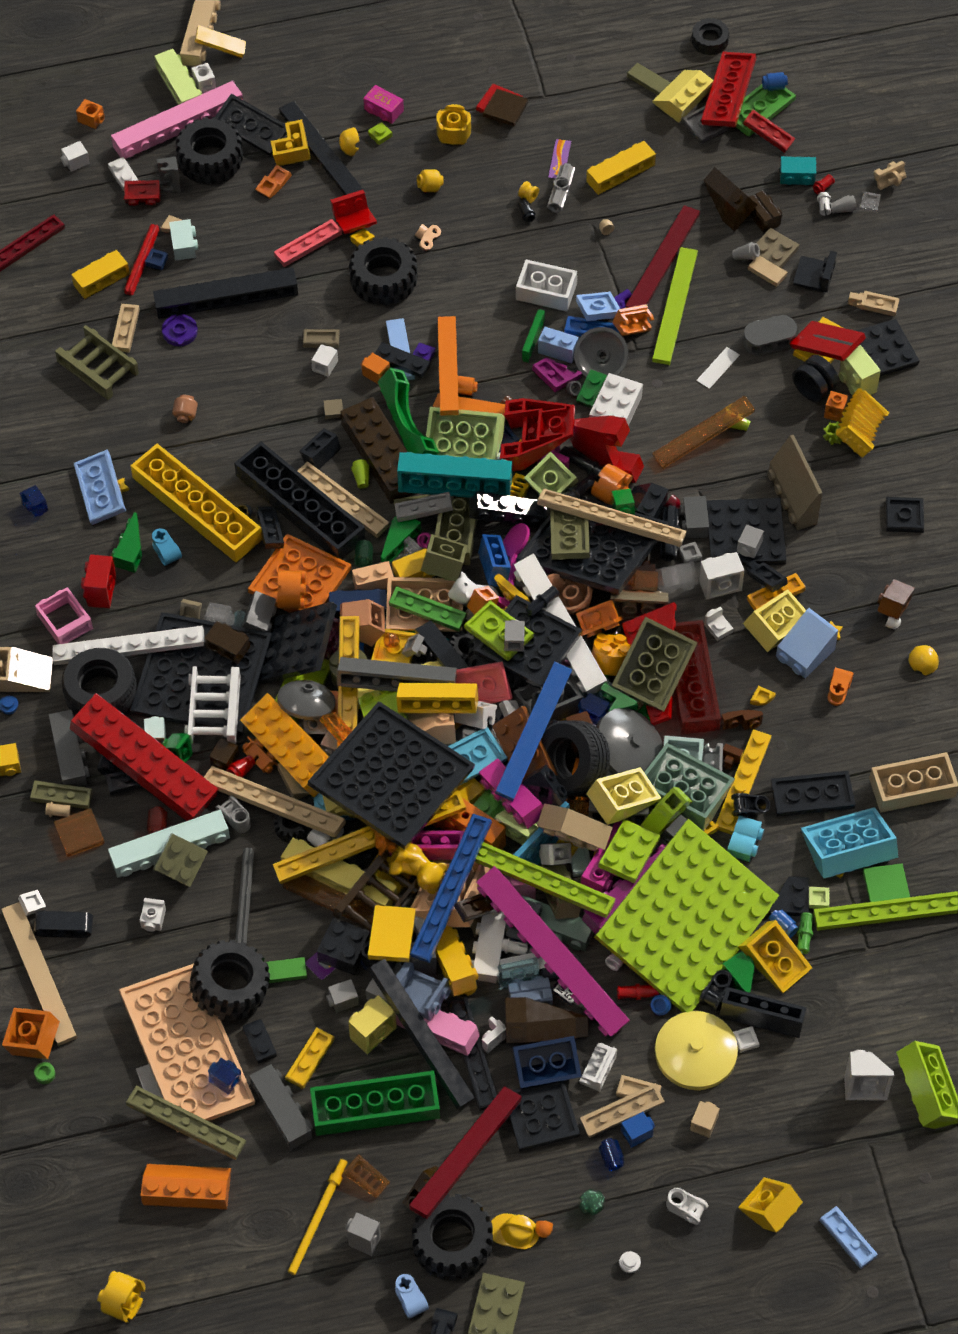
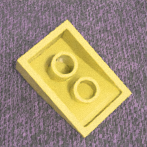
(774, 620)
(622, 795)

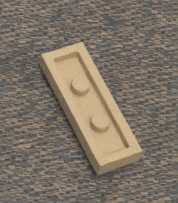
(125, 327)

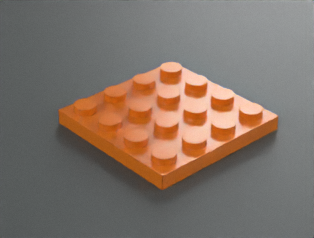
(322, 570)

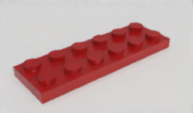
(728, 89)

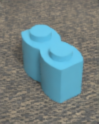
(744, 838)

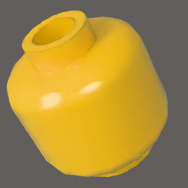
(429, 180)

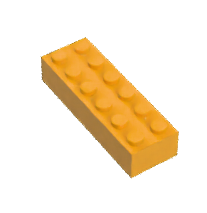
(285, 740)

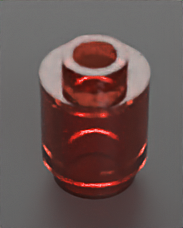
(156, 819)

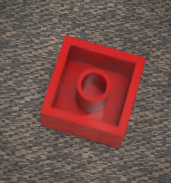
(99, 581)

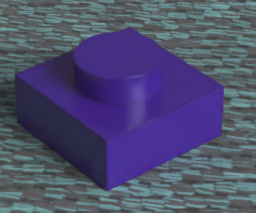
(424, 351)

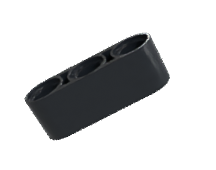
(63, 924)

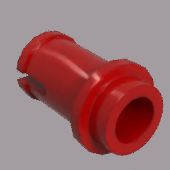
(820, 186)

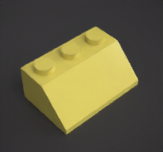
(684, 93)

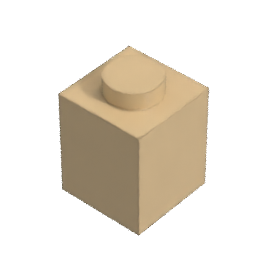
(705, 1118)

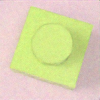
(818, 897)

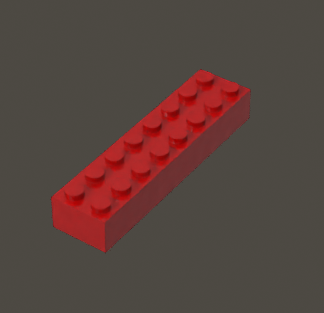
(143, 758)

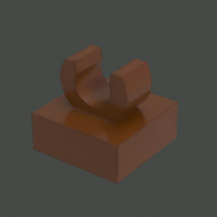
(731, 756)

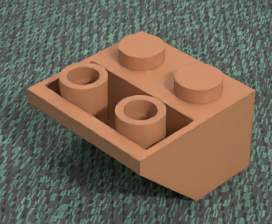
(371, 619)

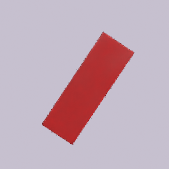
(768, 131)

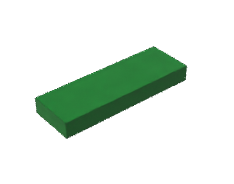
(533, 335)

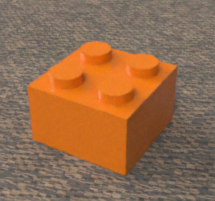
(30, 1033)

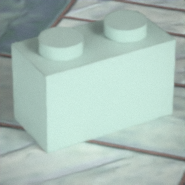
(182, 239)

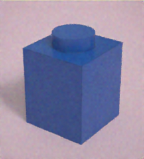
(637, 1129)

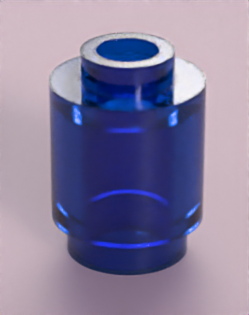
(611, 1154)

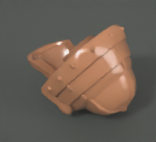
(574, 596)

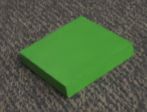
(886, 882)

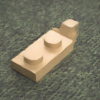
(874, 302)

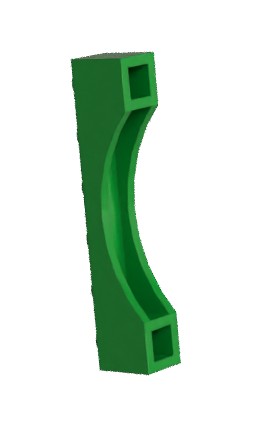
(396, 393)

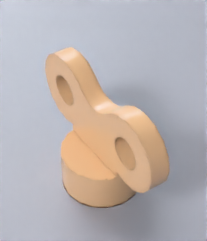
(427, 235)

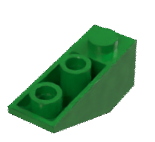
(129, 551)

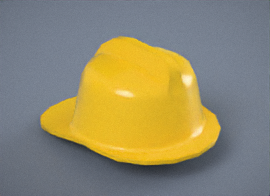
(514, 1231)

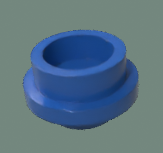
(8, 704)
(660, 1005)

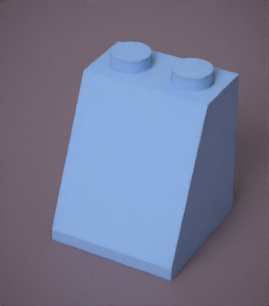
(807, 643)

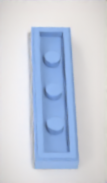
(398, 338)

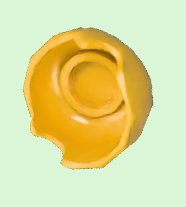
(347, 141)
(923, 659)

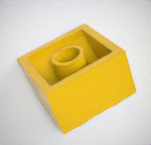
(771, 1204)

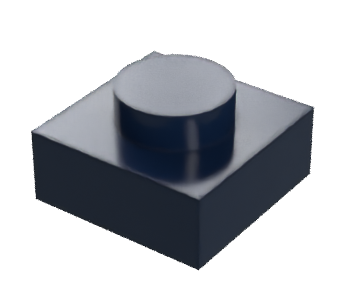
(156, 259)

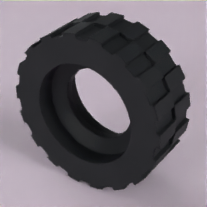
(714, 26)

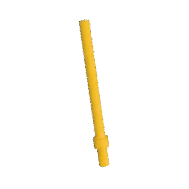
(334, 1181)

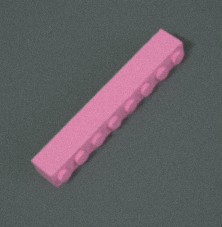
(172, 121)

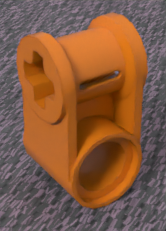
(839, 686)

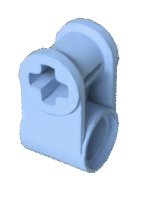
(411, 1298)

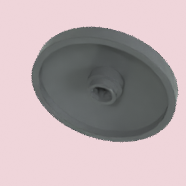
(630, 739)

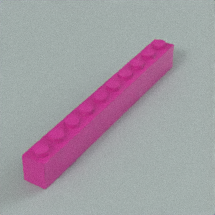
(553, 951)

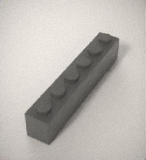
(388, 675)

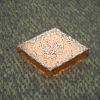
(79, 832)

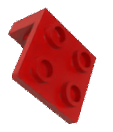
(352, 212)

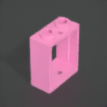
(71, 630)

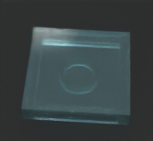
(516, 970)

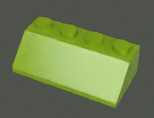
(929, 1084)

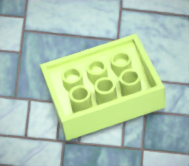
(466, 434)

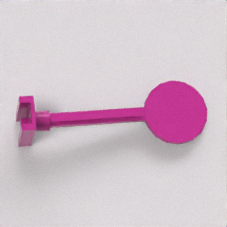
(514, 543)

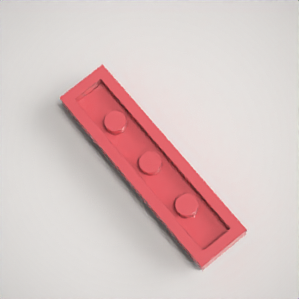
(307, 243)

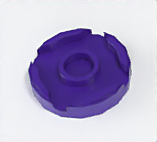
(179, 330)

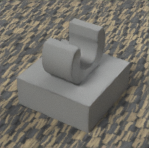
(414, 646)

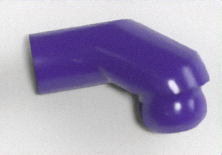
(622, 297)

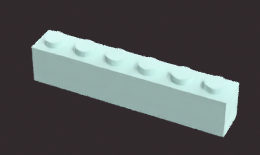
(144, 851)

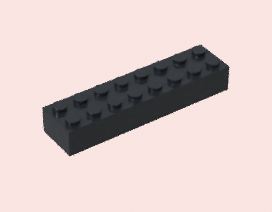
(299, 500)

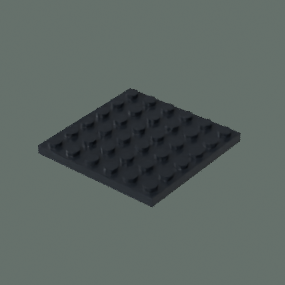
(612, 560)
(165, 676)
(391, 775)

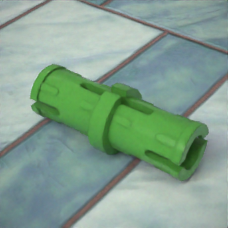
(805, 932)

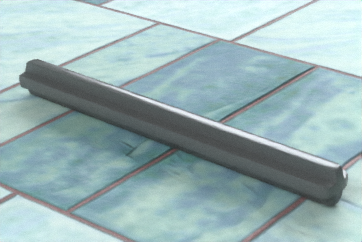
(244, 895)

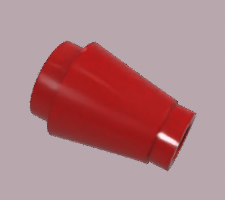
(241, 766)

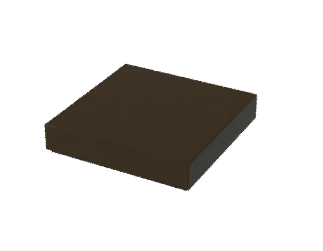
(505, 107)

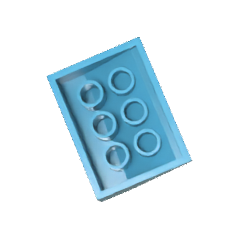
(850, 842)

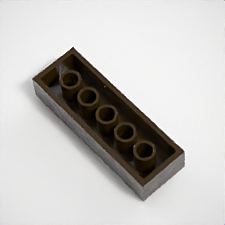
(376, 444)

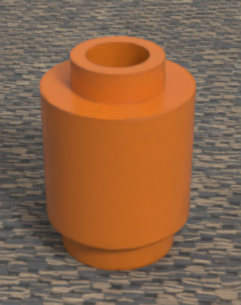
(467, 385)

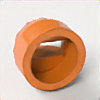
(543, 1228)

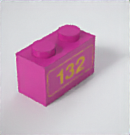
(383, 104)

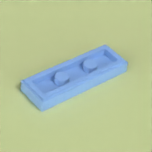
(848, 1237)

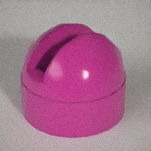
(421, 539)

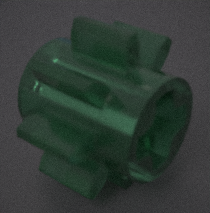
(592, 1202)

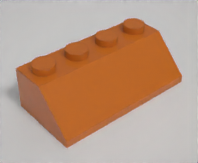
(186, 1186)

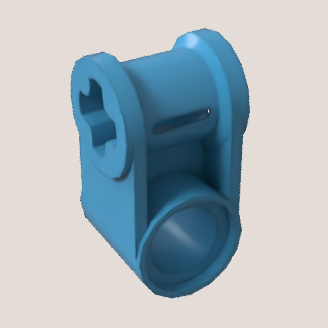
(165, 547)

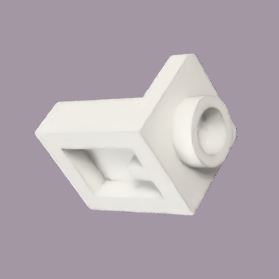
(717, 624)
(494, 1036)

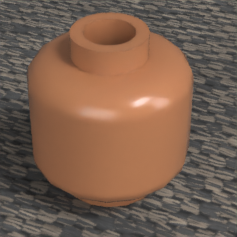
(184, 408)

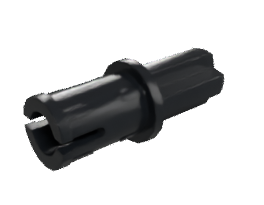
(542, 600)

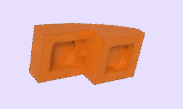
(274, 182)

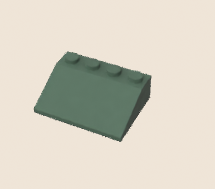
(698, 780)

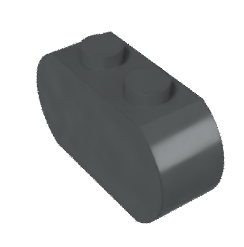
(769, 335)

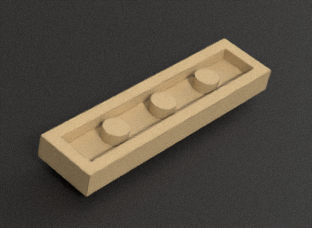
(622, 1110)

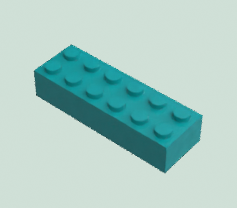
(453, 474)

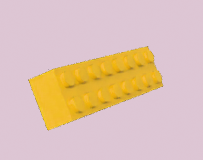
(196, 502)

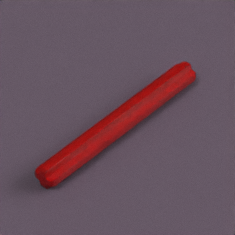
(140, 261)

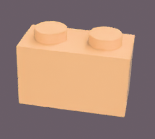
(372, 576)

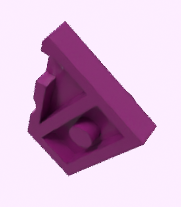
(555, 374)

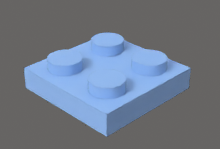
(597, 306)

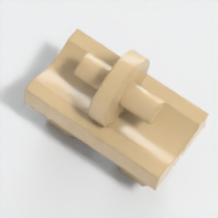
(891, 175)

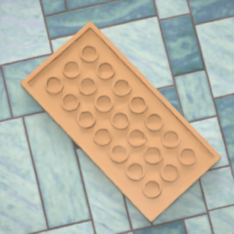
(183, 1044)

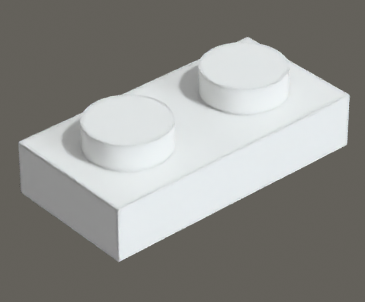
(122, 171)

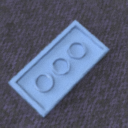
(99, 487)

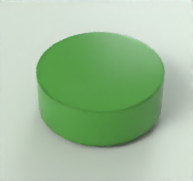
(44, 1073)

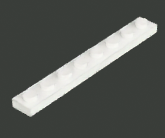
(134, 644)

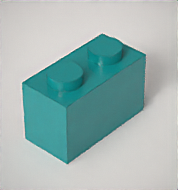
(798, 170)

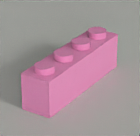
(452, 1031)

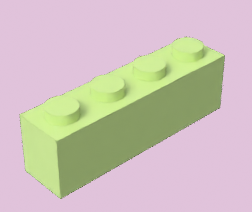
(176, 76)

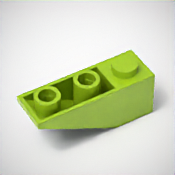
(666, 811)

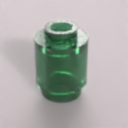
(363, 554)

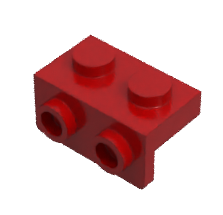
(142, 192)

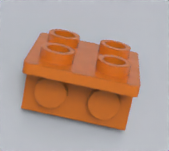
(598, 617)

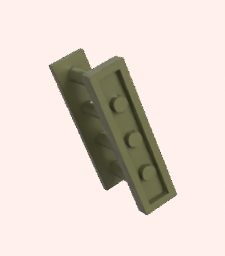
(92, 377)

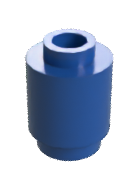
(774, 81)
(785, 922)

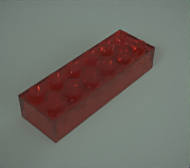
(696, 689)

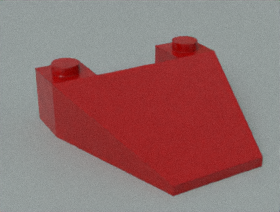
(544, 429)
(598, 441)

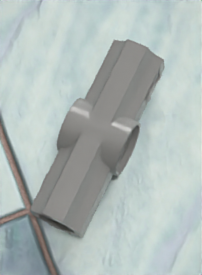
(561, 188)

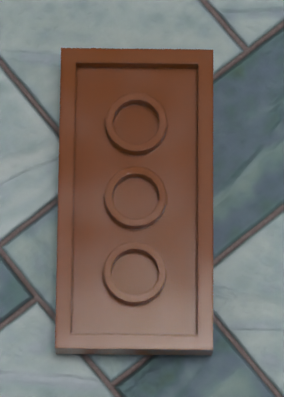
(508, 733)

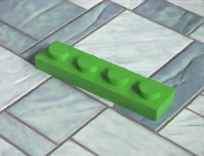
(427, 609)

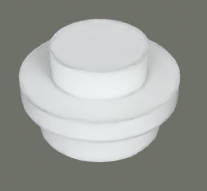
(629, 1262)

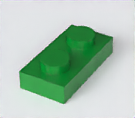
(591, 388)

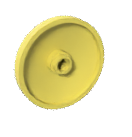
(696, 1050)

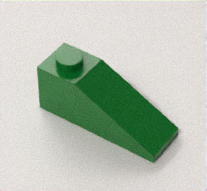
(397, 533)

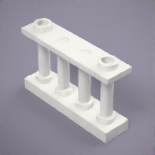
(230, 697)

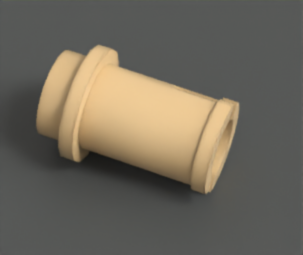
(57, 810)

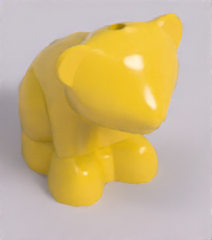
(415, 863)

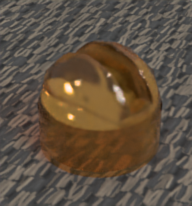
(391, 640)

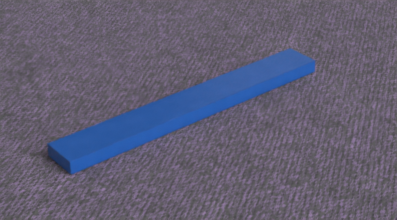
(533, 731)
(450, 888)

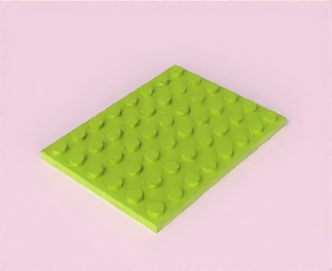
(686, 916)

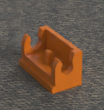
(633, 320)

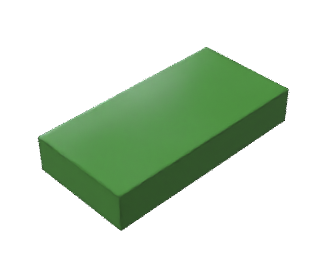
(287, 970)

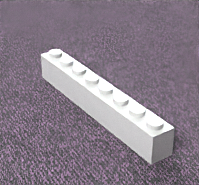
(579, 657)

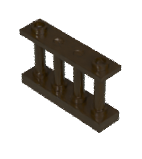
(369, 878)

